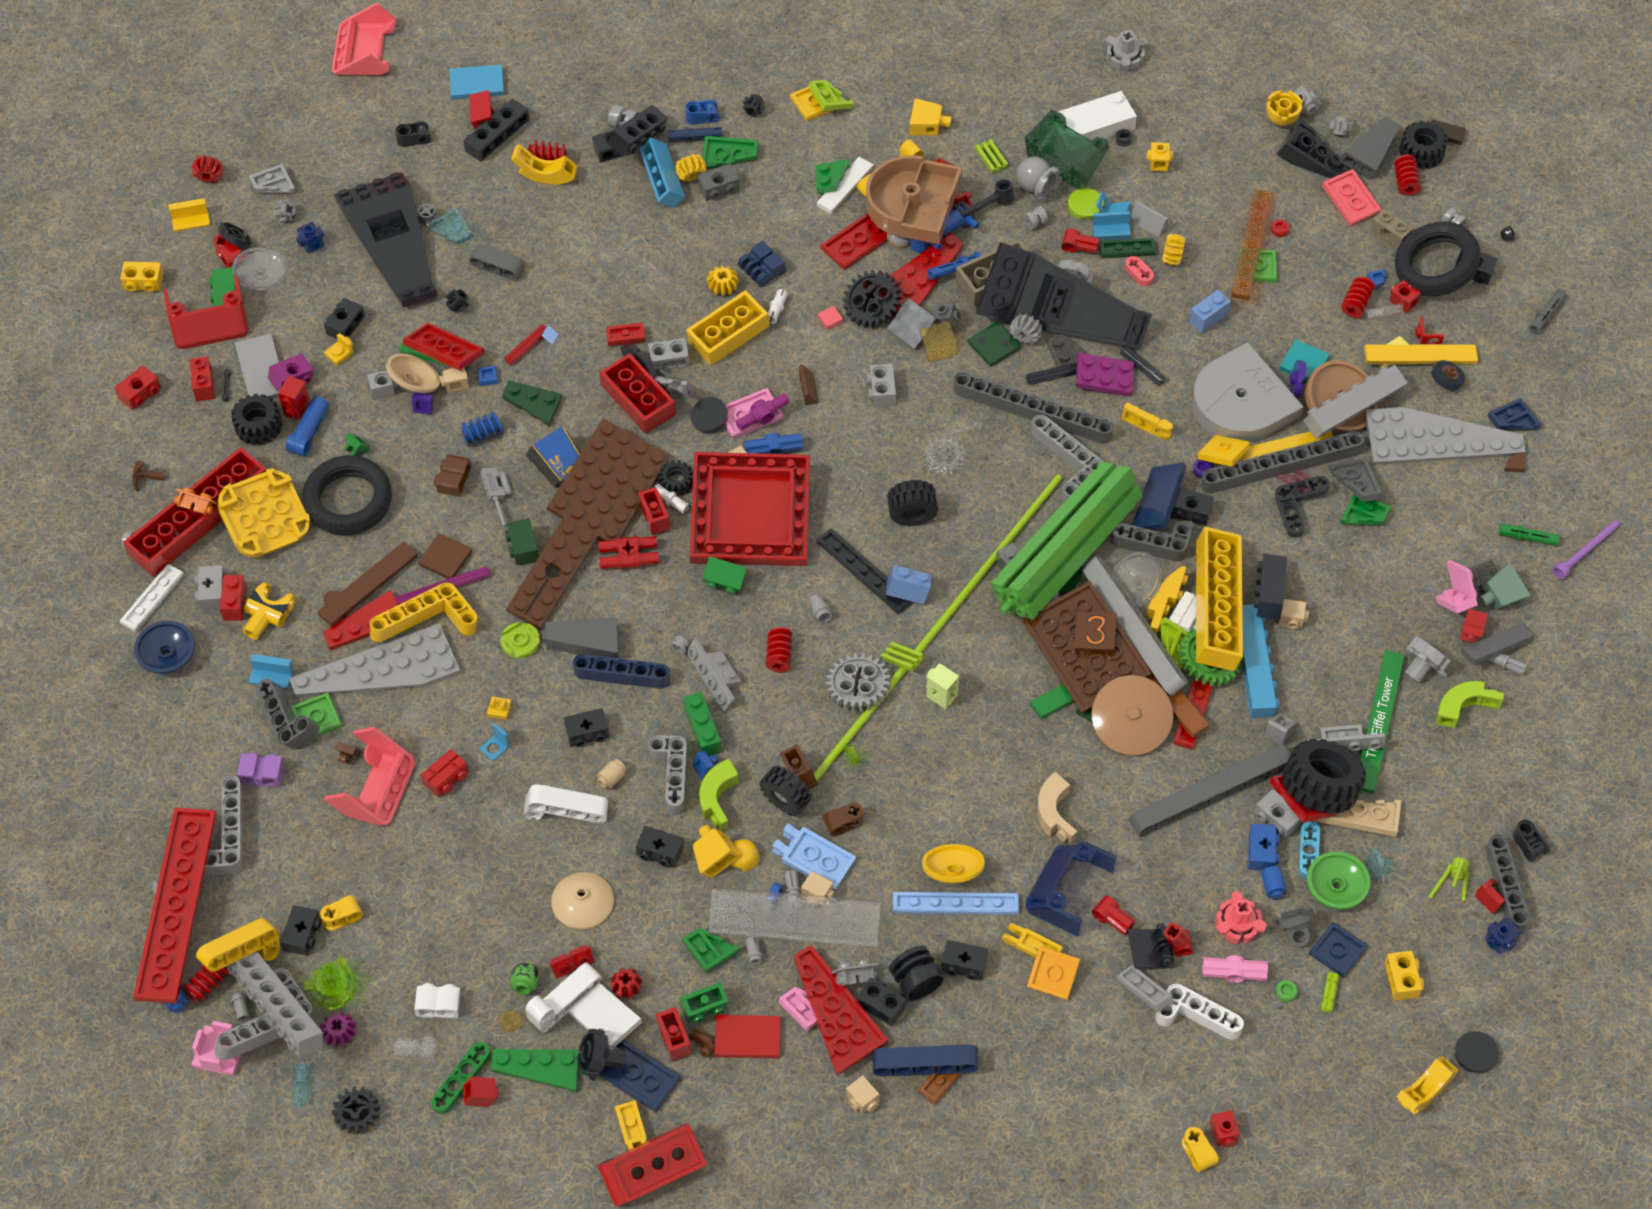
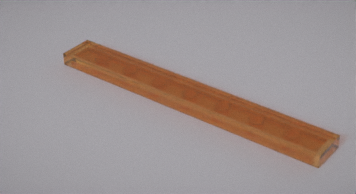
(1251, 245)

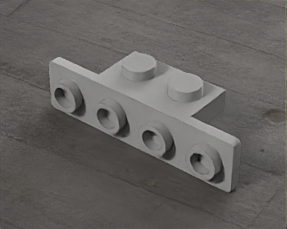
(715, 672)
(1352, 737)

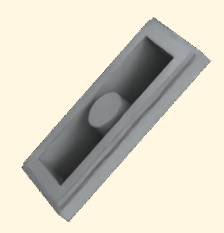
(1148, 219)

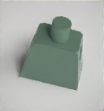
(1503, 588)

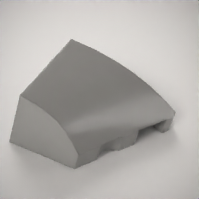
(673, 385)

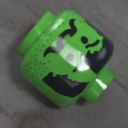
(525, 978)

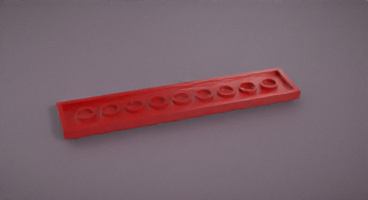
(175, 906)

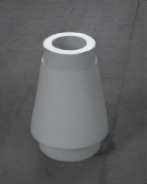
(821, 611)

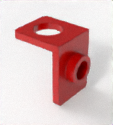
(1423, 338)

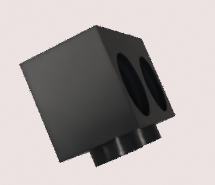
(877, 1005)

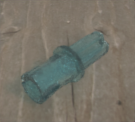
(301, 1084)

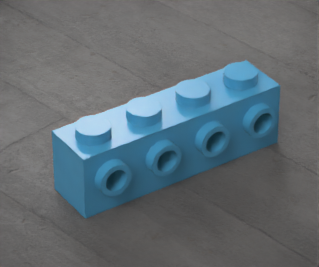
(662, 173)

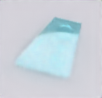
(451, 227)

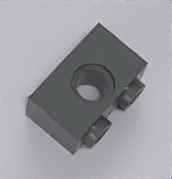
(718, 182)

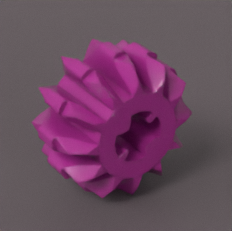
(337, 1021)

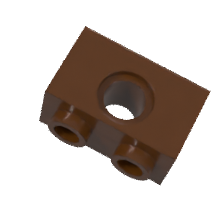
(796, 763)

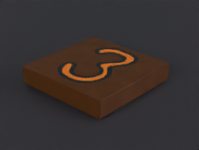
(1095, 631)

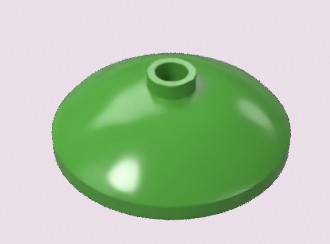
(1340, 870)

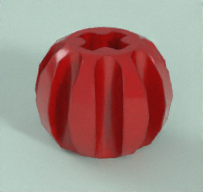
(619, 983)

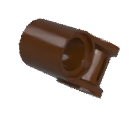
(843, 819)

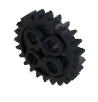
(872, 299)

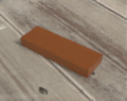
(937, 1085)

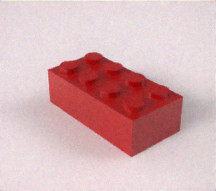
(637, 393)

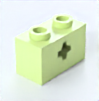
(942, 685)

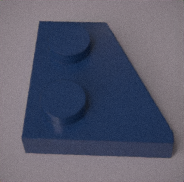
(1514, 417)

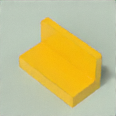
(189, 215)

